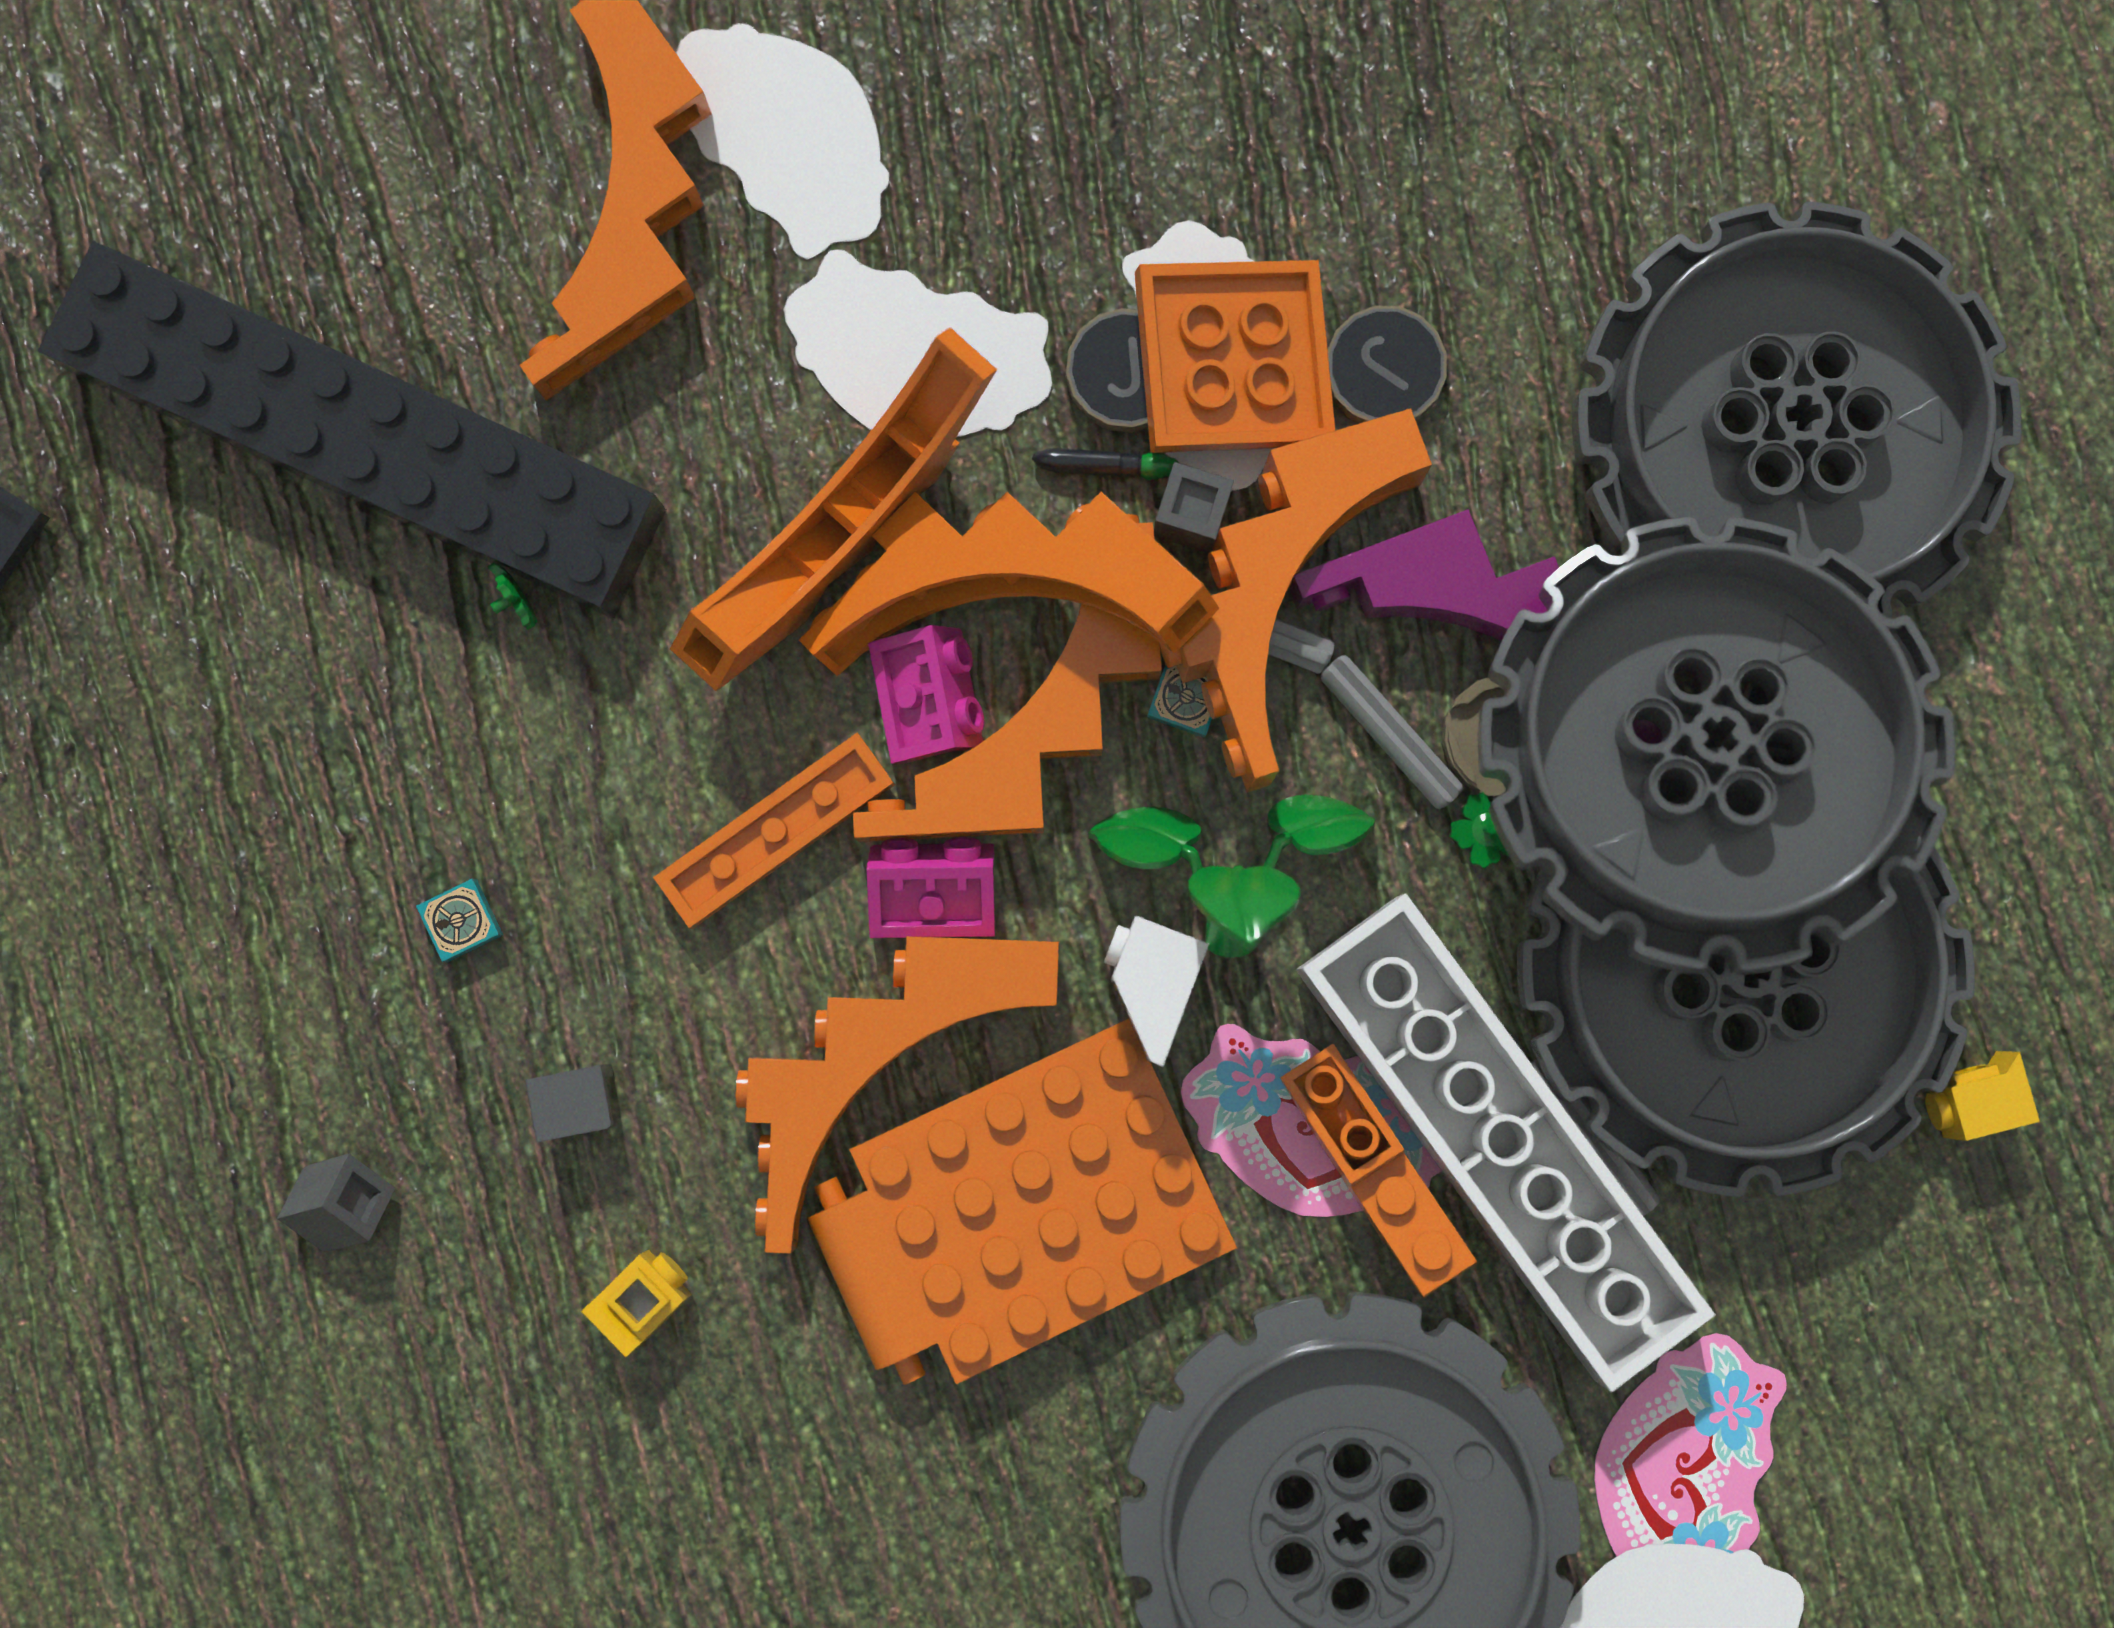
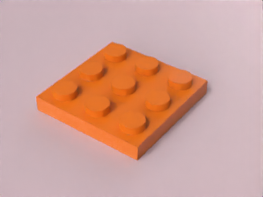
(1233, 354)

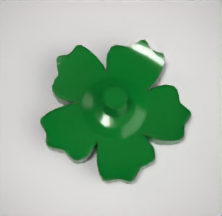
(511, 596)
(1478, 832)

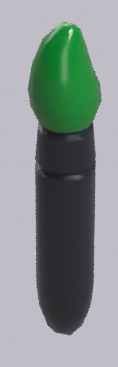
(1105, 463)

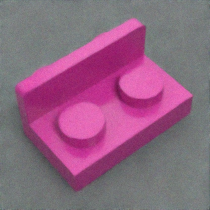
(926, 693)
(931, 889)

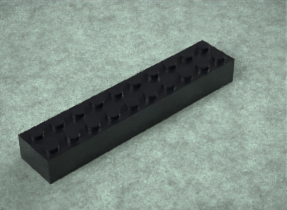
(353, 429)

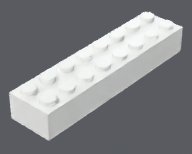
(1505, 1143)

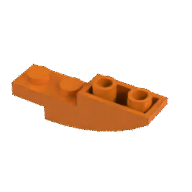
(1377, 1171)

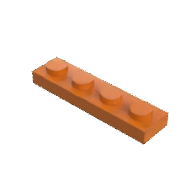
(773, 831)

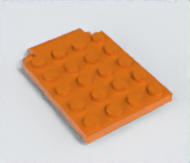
(1019, 1211)

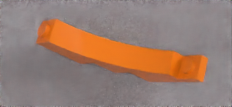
(626, 274)
(999, 781)

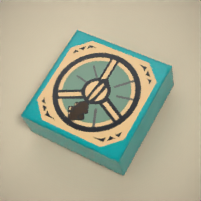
(1180, 703)
(459, 920)

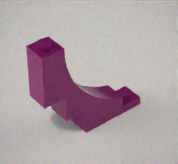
(1436, 576)

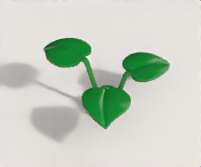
(1235, 900)

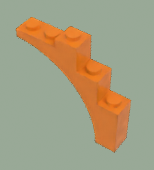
(1315, 492)
(836, 527)
(1008, 553)
(806, 1097)

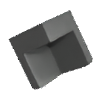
(1192, 507)
(570, 1102)
(336, 1203)

